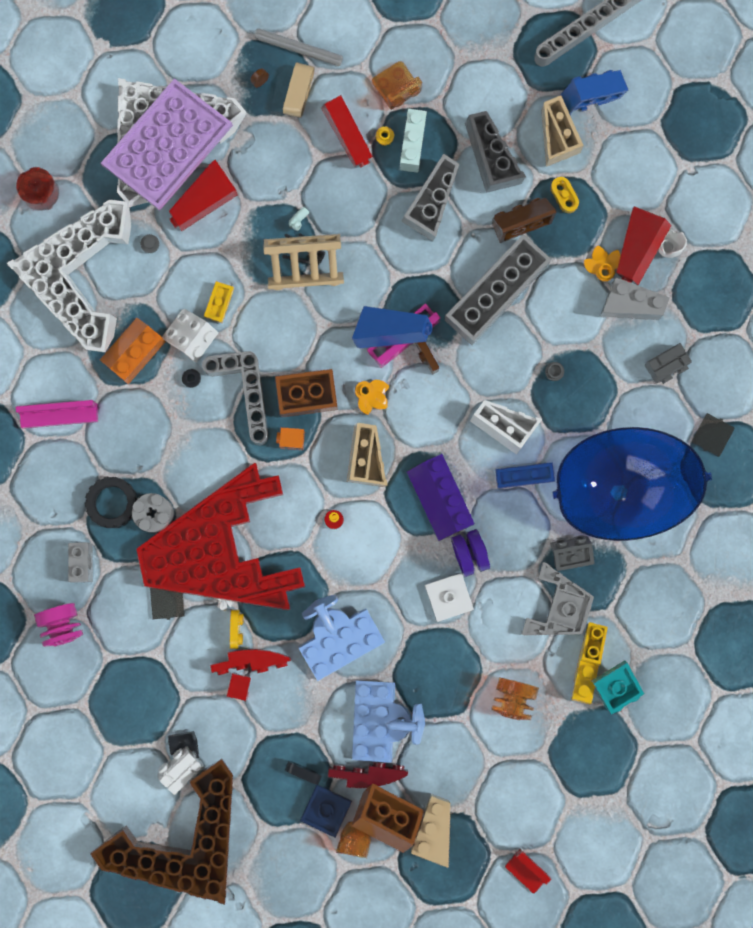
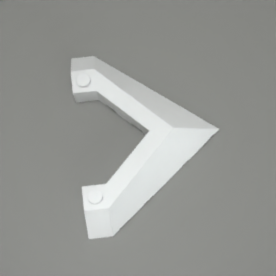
(139, 96)
(48, 267)

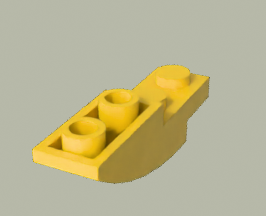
(588, 663)

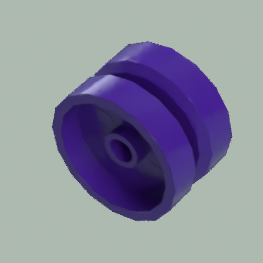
(472, 552)

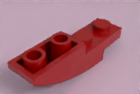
(258, 659)

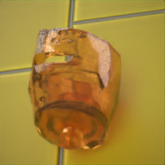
(354, 842)

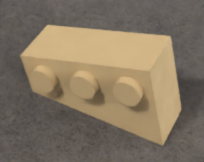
(365, 457)

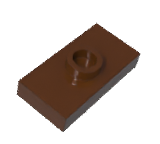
(426, 356)

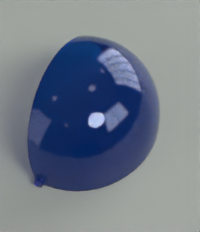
(630, 484)

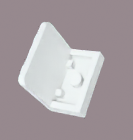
(190, 334)

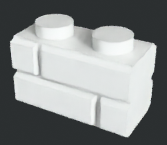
(179, 770)

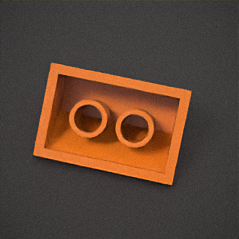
(132, 350)

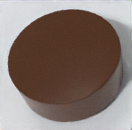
(259, 77)

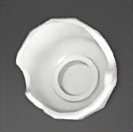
(673, 244)

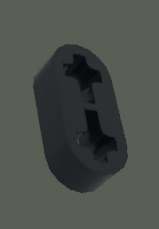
(303, 772)

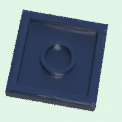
(326, 810)

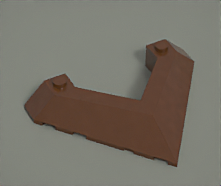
(194, 871)

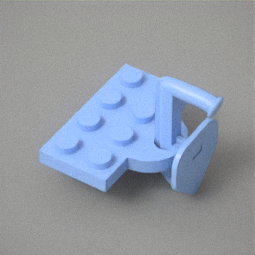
(338, 639)
(379, 723)

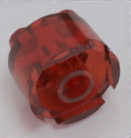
(46, 186)

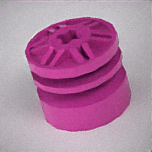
(58, 625)

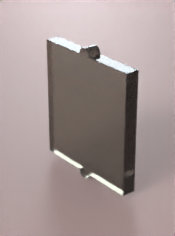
(712, 435)
(166, 604)

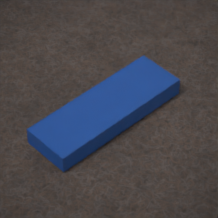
(524, 475)

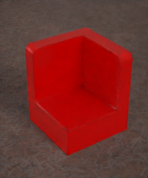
(239, 687)

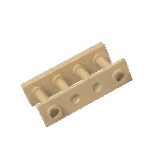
(302, 244)

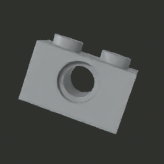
(80, 562)

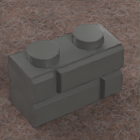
(668, 363)

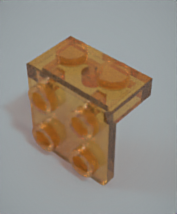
(396, 85)

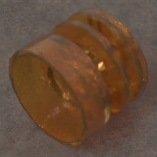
(514, 699)

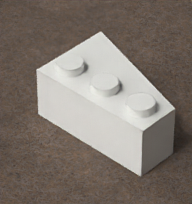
(505, 425)

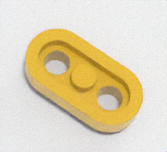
(565, 195)
(236, 637)

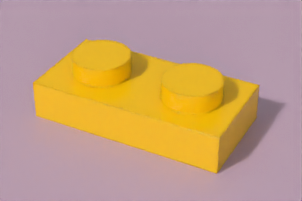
(219, 302)

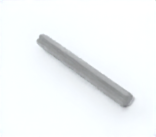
(298, 47)

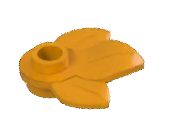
(602, 261)
(373, 397)

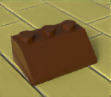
(523, 219)

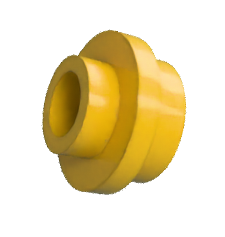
(384, 141)

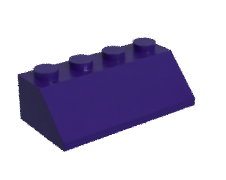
(440, 497)

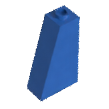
(390, 327)

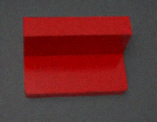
(527, 871)

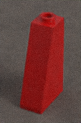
(347, 131)
(204, 196)
(641, 244)

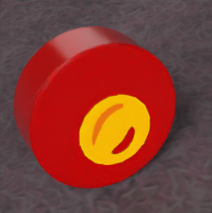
(334, 519)

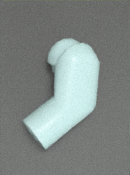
(295, 221)

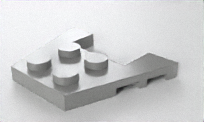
(568, 608)

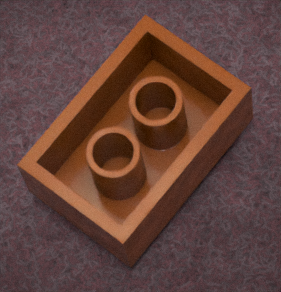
(306, 393)
(387, 818)

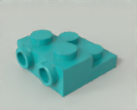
(618, 687)

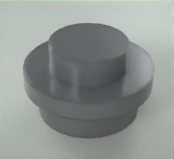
(149, 243)
(554, 371)

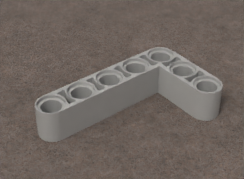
(249, 389)

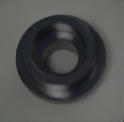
(197, 378)

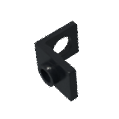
(183, 740)

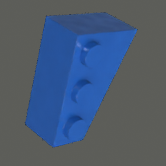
(594, 90)

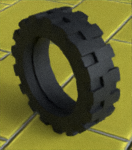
(95, 490)

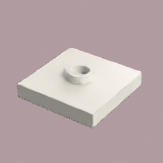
(449, 597)

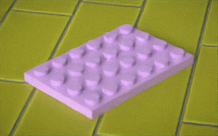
(167, 144)

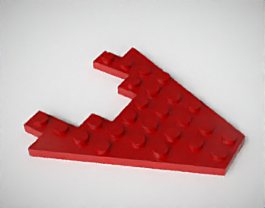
(201, 555)

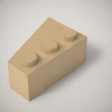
(559, 132)
(434, 832)

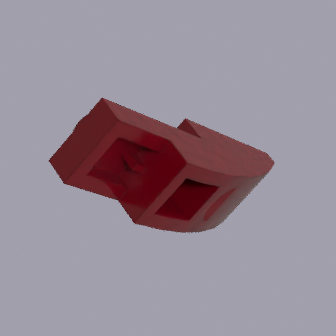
(377, 774)

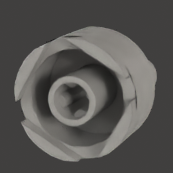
(143, 508)

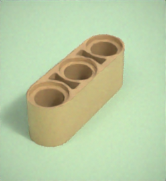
(298, 90)

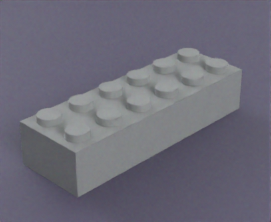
(497, 289)

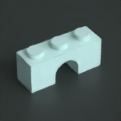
(413, 140)

